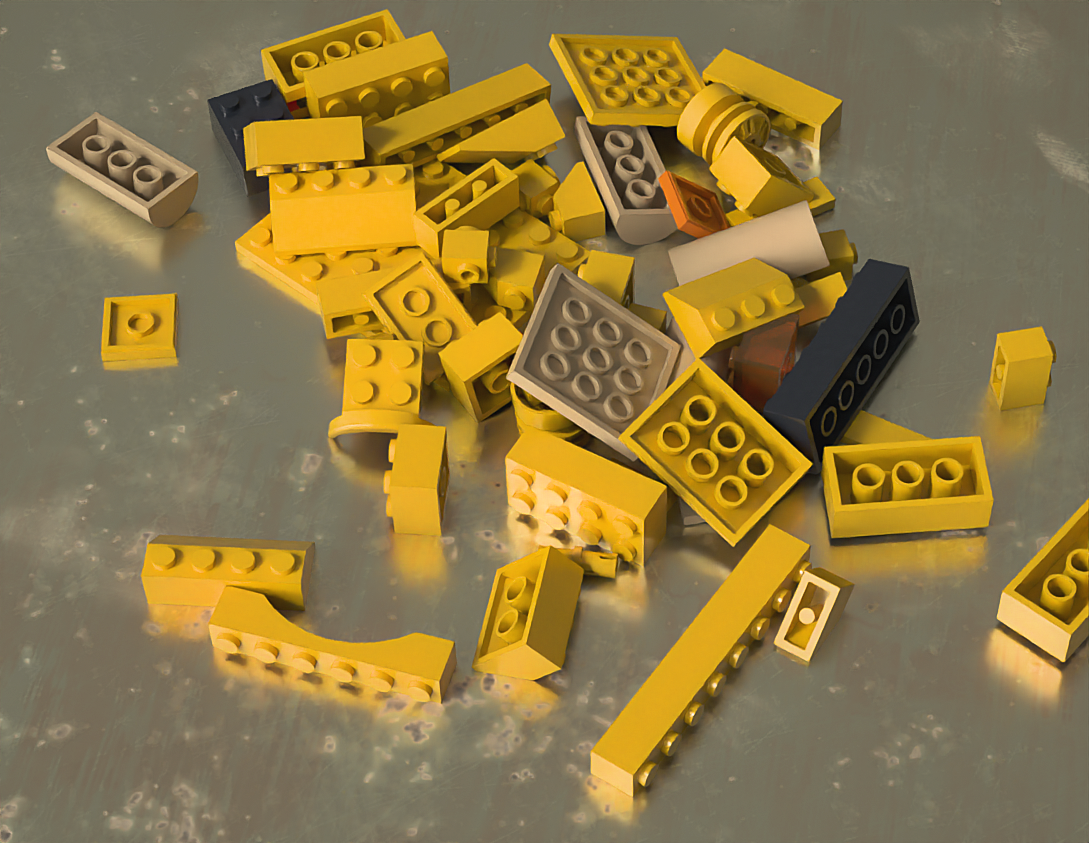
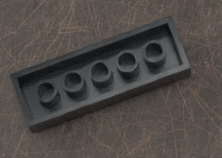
(845, 360)

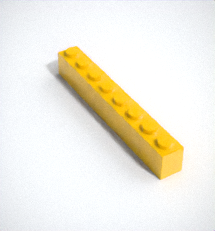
(700, 661)

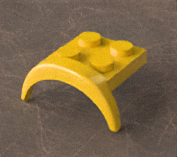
(381, 386)

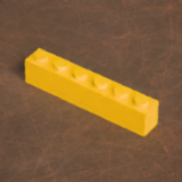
(444, 122)

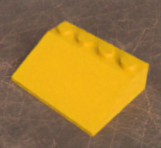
(715, 452)

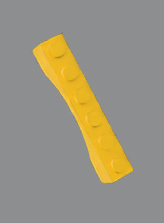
(406, 665)

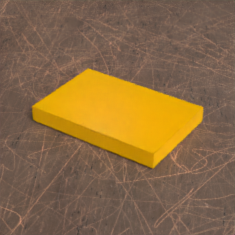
(420, 306)

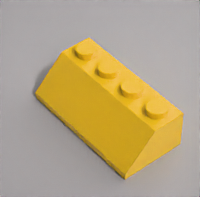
(342, 209)
(199, 568)

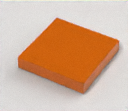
(692, 206)

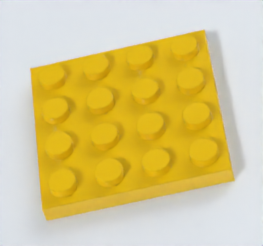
(628, 77)

